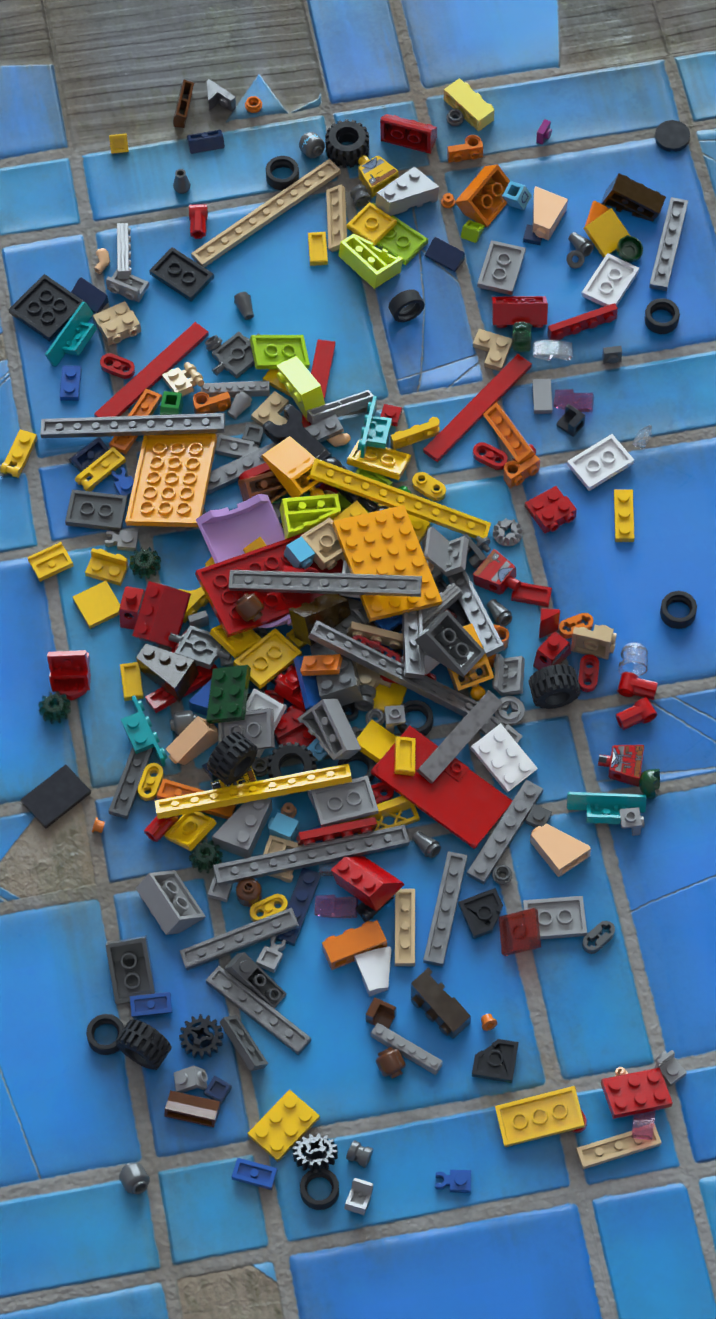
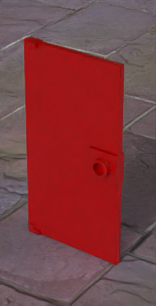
(455, 799)

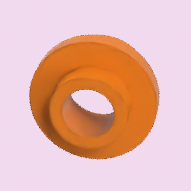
(253, 100)

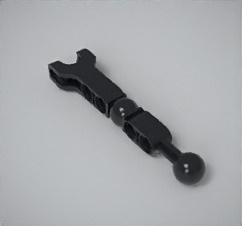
(295, 429)

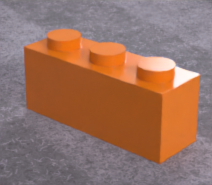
(343, 948)

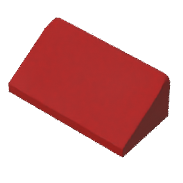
(548, 621)

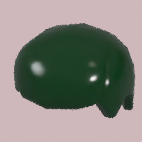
(629, 249)
(650, 782)

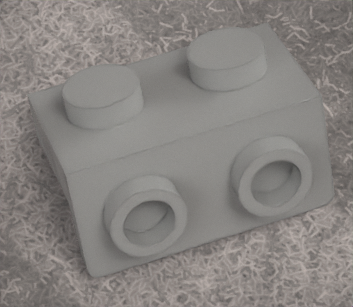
(130, 288)
(509, 675)

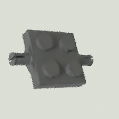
(234, 355)
(199, 646)

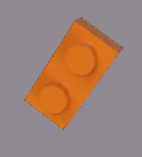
(321, 665)

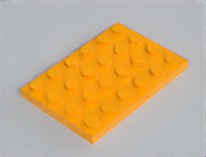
(171, 480)
(386, 545)

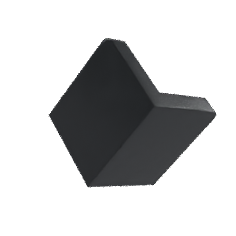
(572, 420)

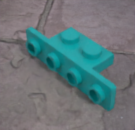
(73, 336)
(376, 429)
(139, 732)
(604, 806)

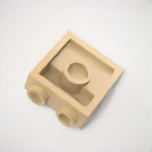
(117, 323)
(325, 545)
(597, 642)

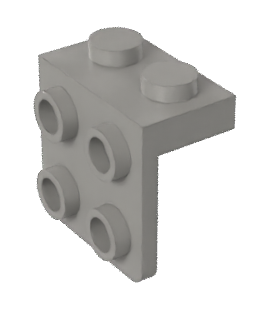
(444, 554)

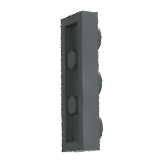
(243, 1043)

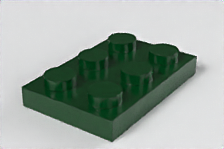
(228, 694)

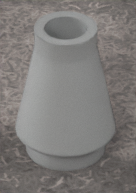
(239, 405)

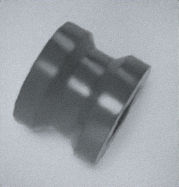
(360, 195)

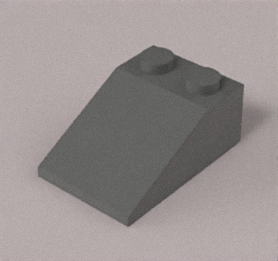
(450, 644)
(130, 968)

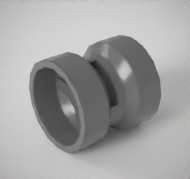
(367, 703)
(359, 1154)

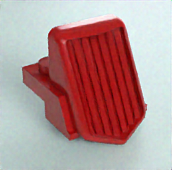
(69, 672)

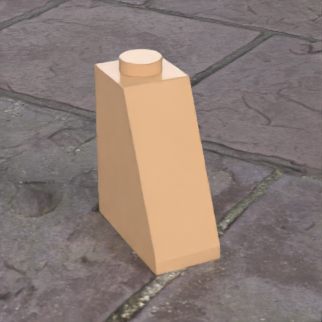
(547, 212)
(193, 741)
(558, 848)

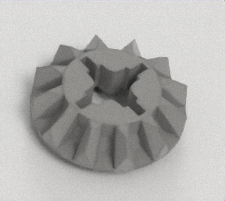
(510, 539)
(517, 708)

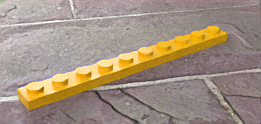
(395, 497)
(253, 791)

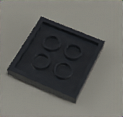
(46, 307)

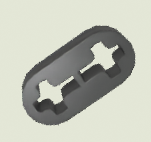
(596, 933)

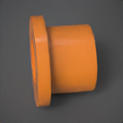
(448, 200)
(98, 826)
(488, 1022)

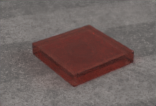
(519, 932)

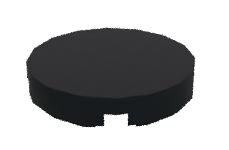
(672, 135)

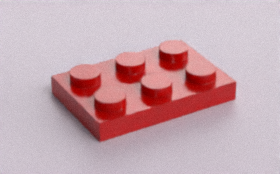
(636, 1093)

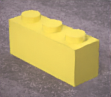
(474, 108)

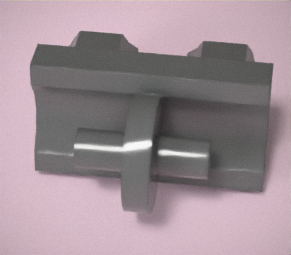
(483, 544)

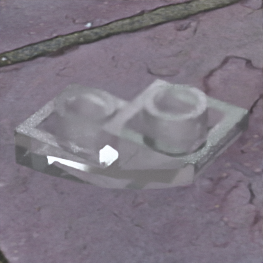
(552, 348)

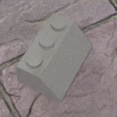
(170, 901)

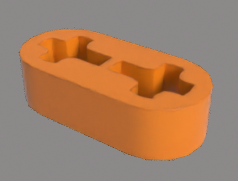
(575, 621)

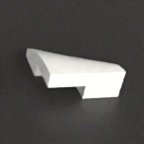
(375, 969)

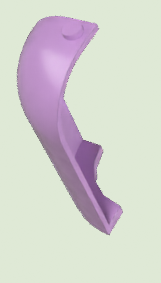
(233, 530)

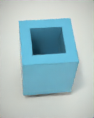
(517, 195)
(299, 553)
(283, 827)

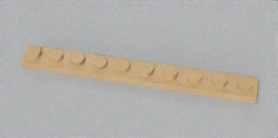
(265, 213)

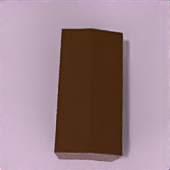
(186, 88)
(192, 1109)

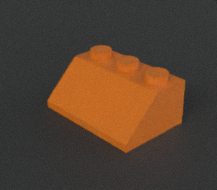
(483, 196)

